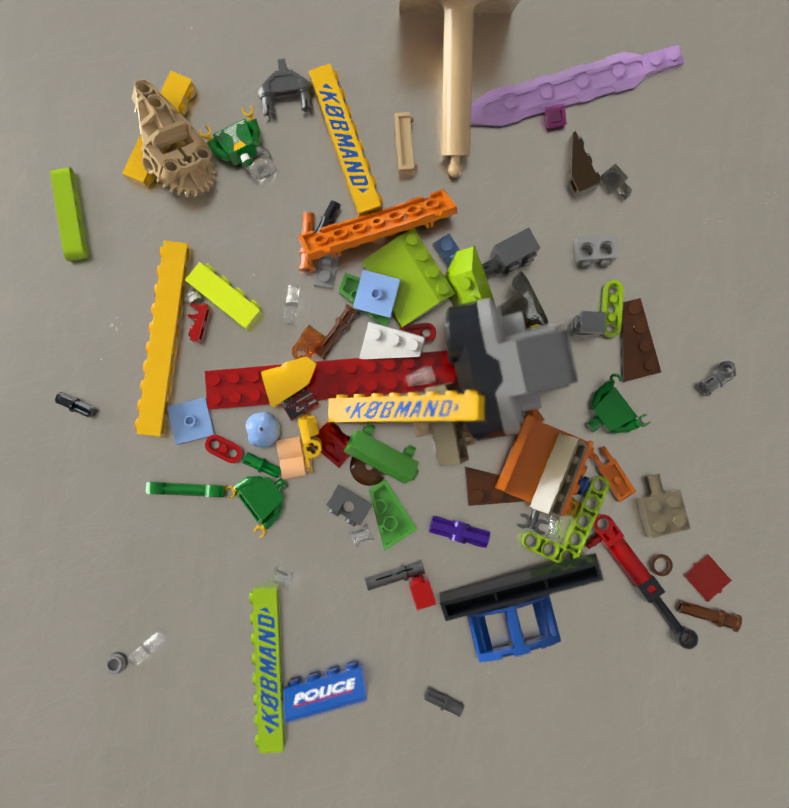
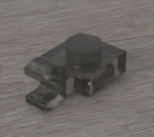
(615, 179)

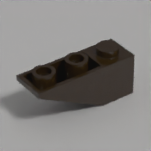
(580, 170)

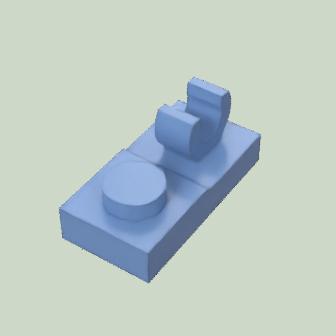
(446, 249)

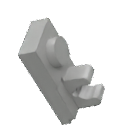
(326, 271)

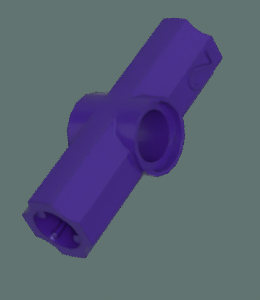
(459, 531)

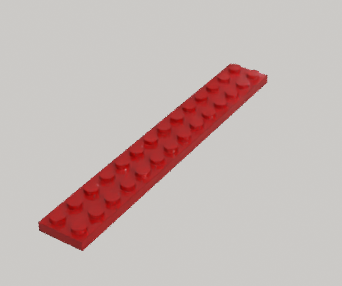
(330, 378)

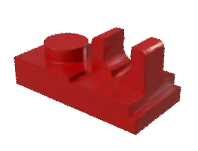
(197, 330)

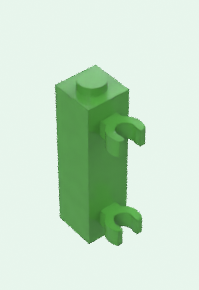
(381, 456)

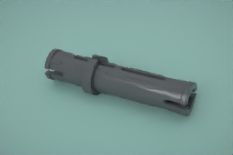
(394, 576)

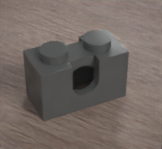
(588, 324)
(339, 497)

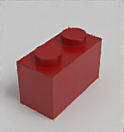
(422, 592)

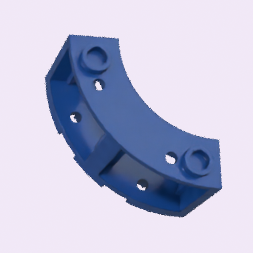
(546, 623)

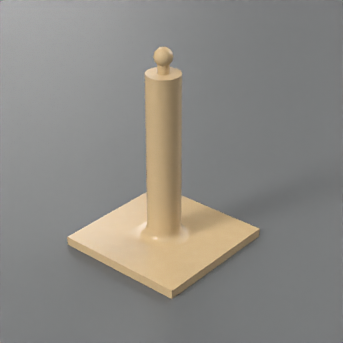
(457, 67)

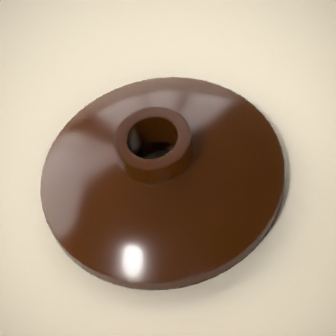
(365, 476)

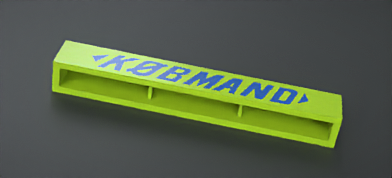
(268, 669)

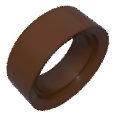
(652, 562)

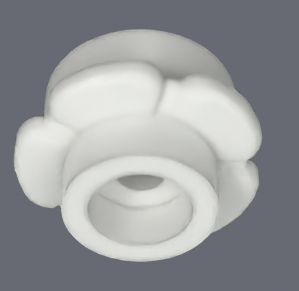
(193, 296)

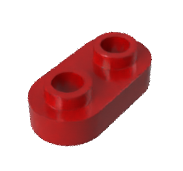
(419, 328)
(224, 449)

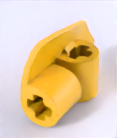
(287, 379)
(308, 430)

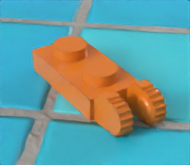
(618, 481)

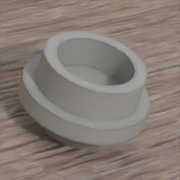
(115, 663)

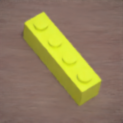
(224, 296)

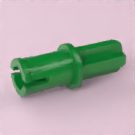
(261, 465)

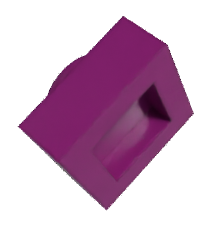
(555, 116)

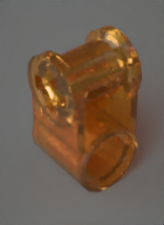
(308, 341)

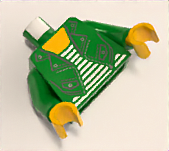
(237, 141)

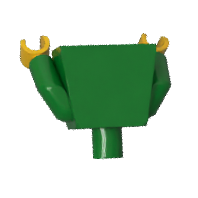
(261, 499)

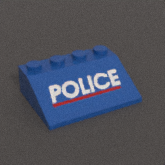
(325, 692)

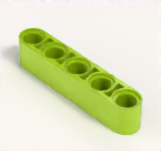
(68, 214)

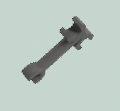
(533, 522)

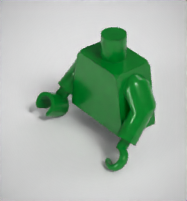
(613, 411)

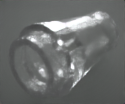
(421, 377)

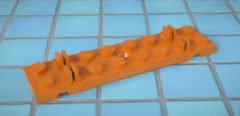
(378, 224)

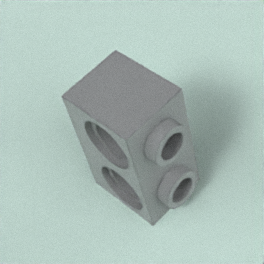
(594, 245)

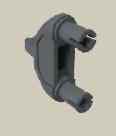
(284, 84)

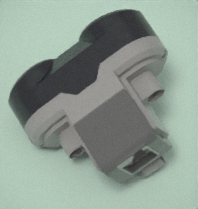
(505, 363)

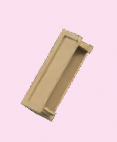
(404, 143)

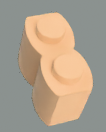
(291, 457)

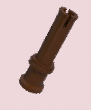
(342, 323)
(718, 617)

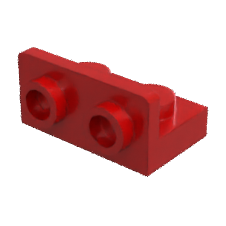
(333, 443)

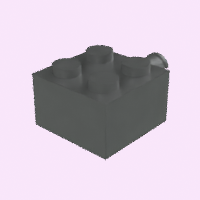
(512, 252)

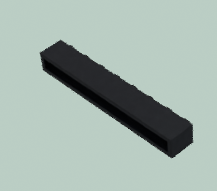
(521, 587)

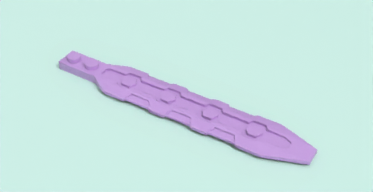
(571, 86)

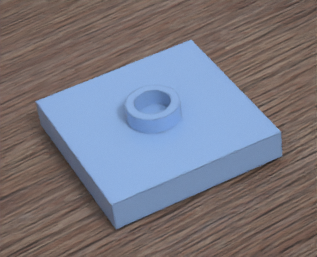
(377, 293)
(190, 420)

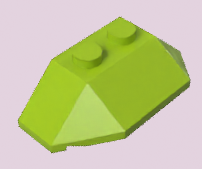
(468, 277)

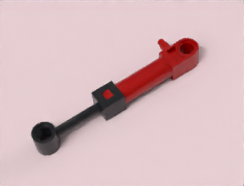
(643, 581)

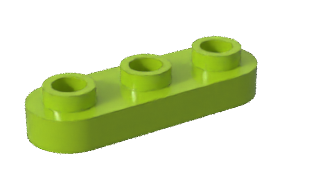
(616, 301)

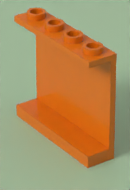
(529, 458)

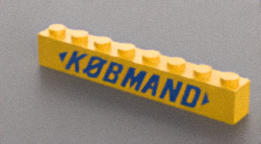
(344, 139)
(407, 408)

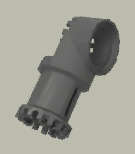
(718, 378)

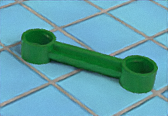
(185, 489)

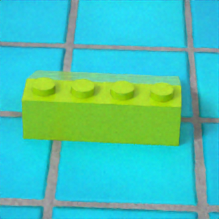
(422, 281)

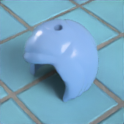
(270, 431)

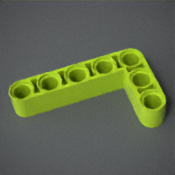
(574, 527)

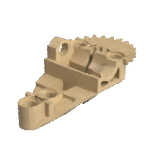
(164, 125)

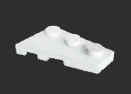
(389, 342)

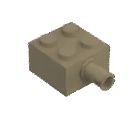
(662, 510)

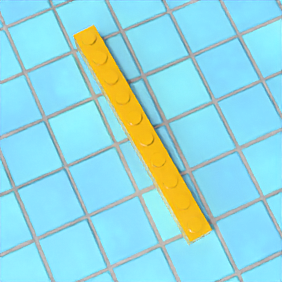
(163, 339)

